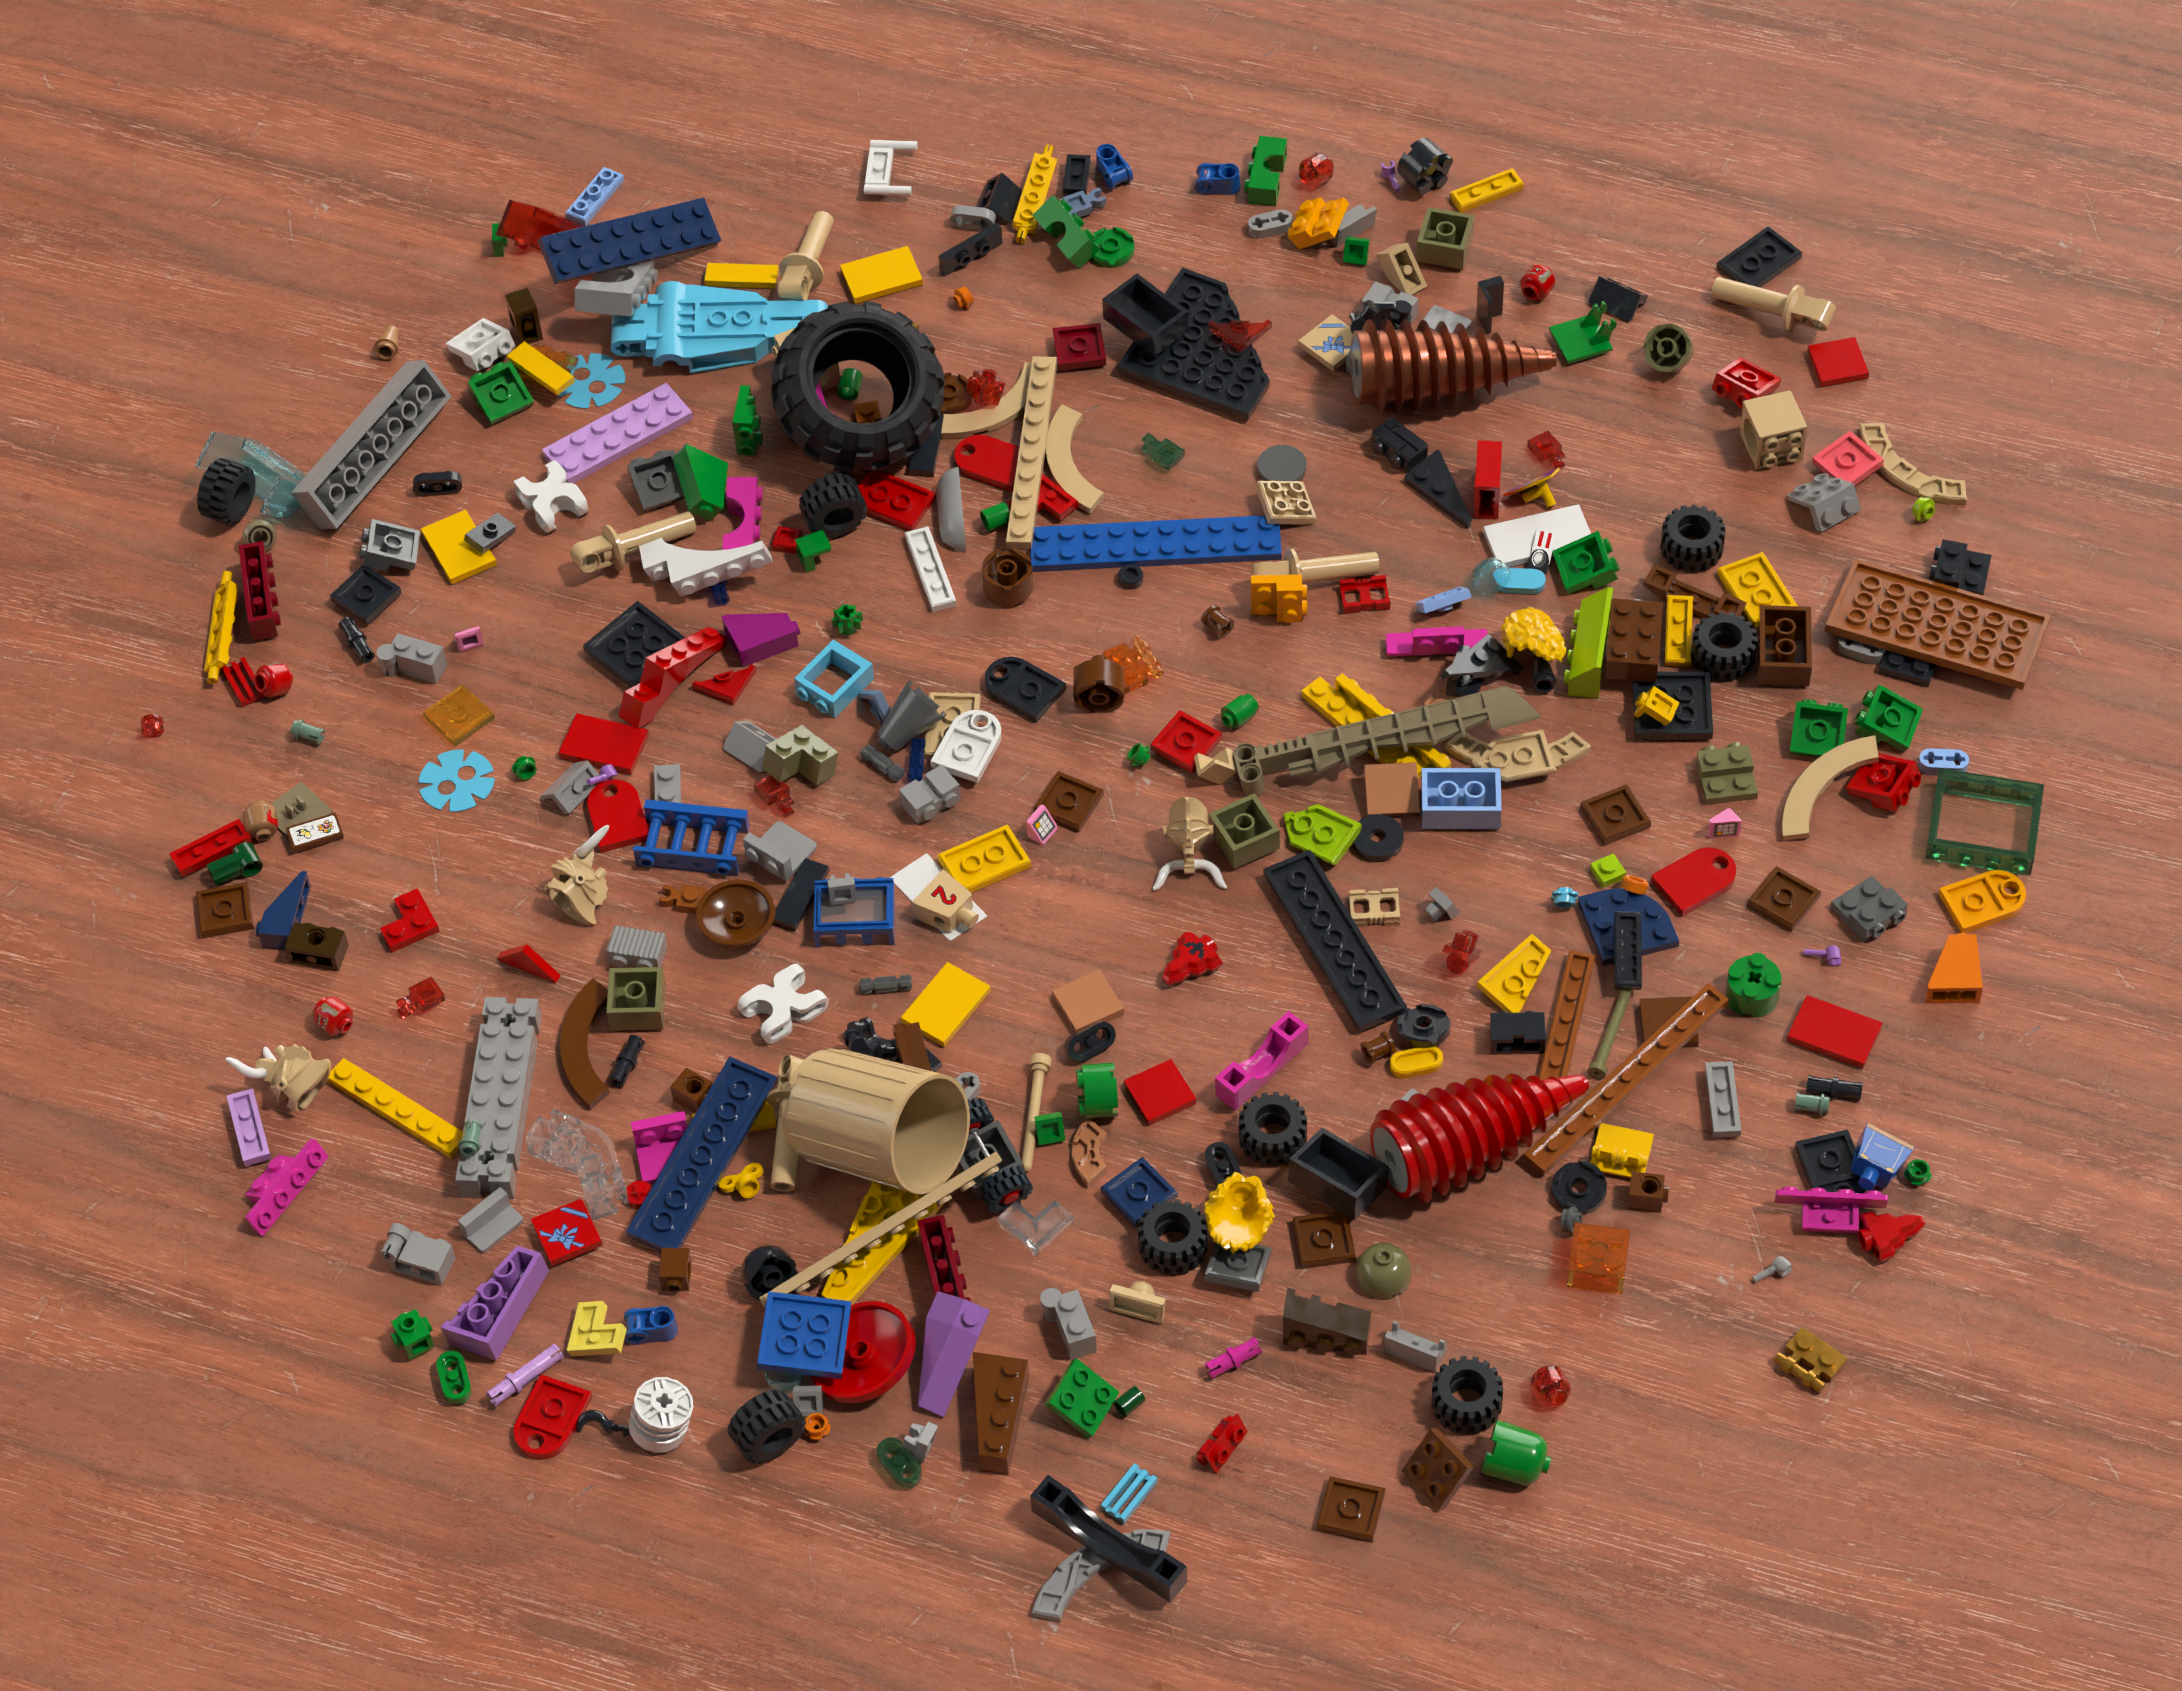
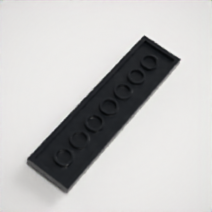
(1334, 940)

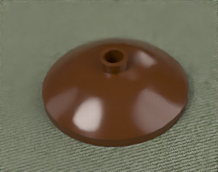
(734, 903)

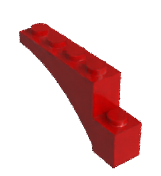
(664, 673)

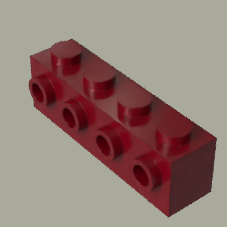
(258, 590)
(940, 1258)

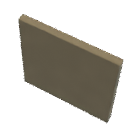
(298, 806)

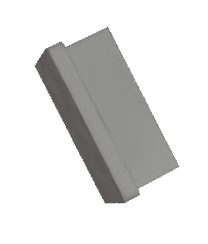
(1354, 222)
(748, 743)
(571, 786)
(490, 1221)

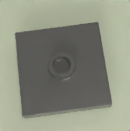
(1238, 1270)

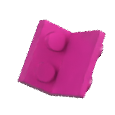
(656, 1141)

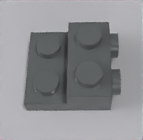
(655, 480)
(389, 545)
(1870, 908)

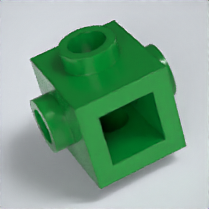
(412, 1333)

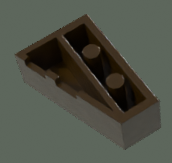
(1325, 1326)

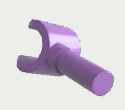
(1389, 173)
(606, 773)
(1831, 954)

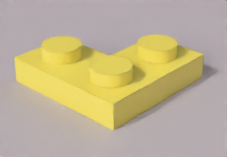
(589, 1333)

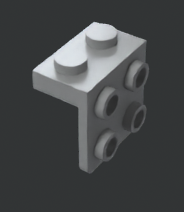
(1828, 500)
(779, 850)

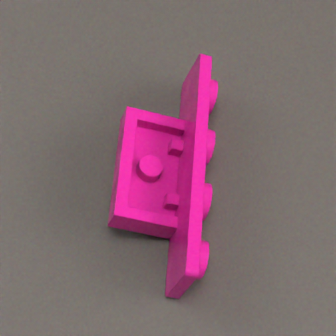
(1432, 641)
(281, 1184)
(1830, 1210)

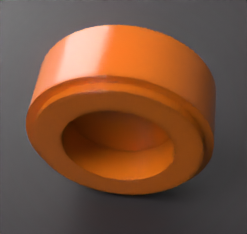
(1634, 884)

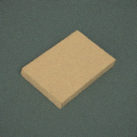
(953, 705)

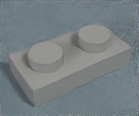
(668, 783)

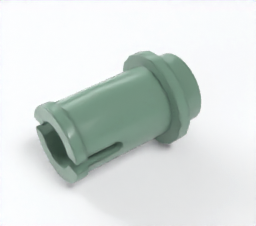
(308, 732)
(1812, 1103)
(469, 1144)

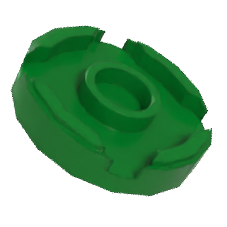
(1116, 247)

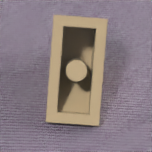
(1402, 268)

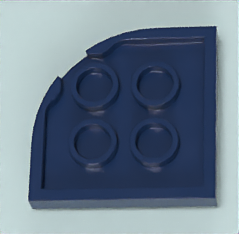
(1598, 911)

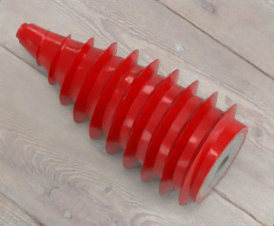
(1461, 1128)

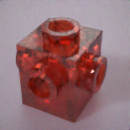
(985, 387)

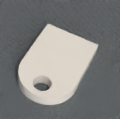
(968, 748)

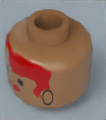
(260, 820)

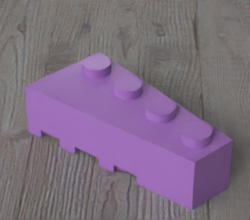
(497, 1308)

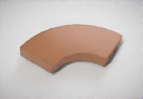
(1086, 1152)

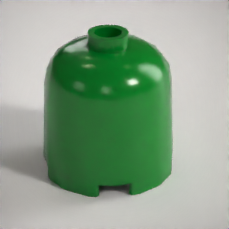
(1516, 1455)

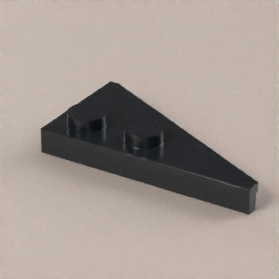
(1435, 483)
(1482, 660)

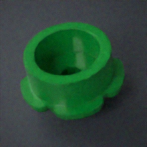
(1138, 755)
(524, 767)
(1918, 1166)

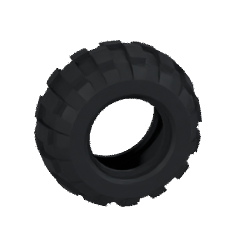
(868, 336)

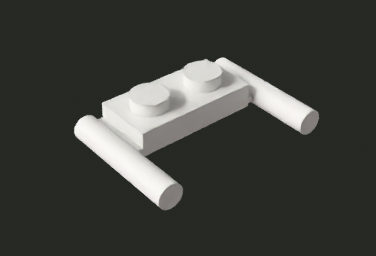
(880, 167)

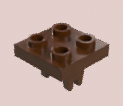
(1437, 1468)

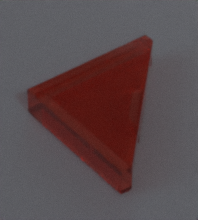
(1240, 333)

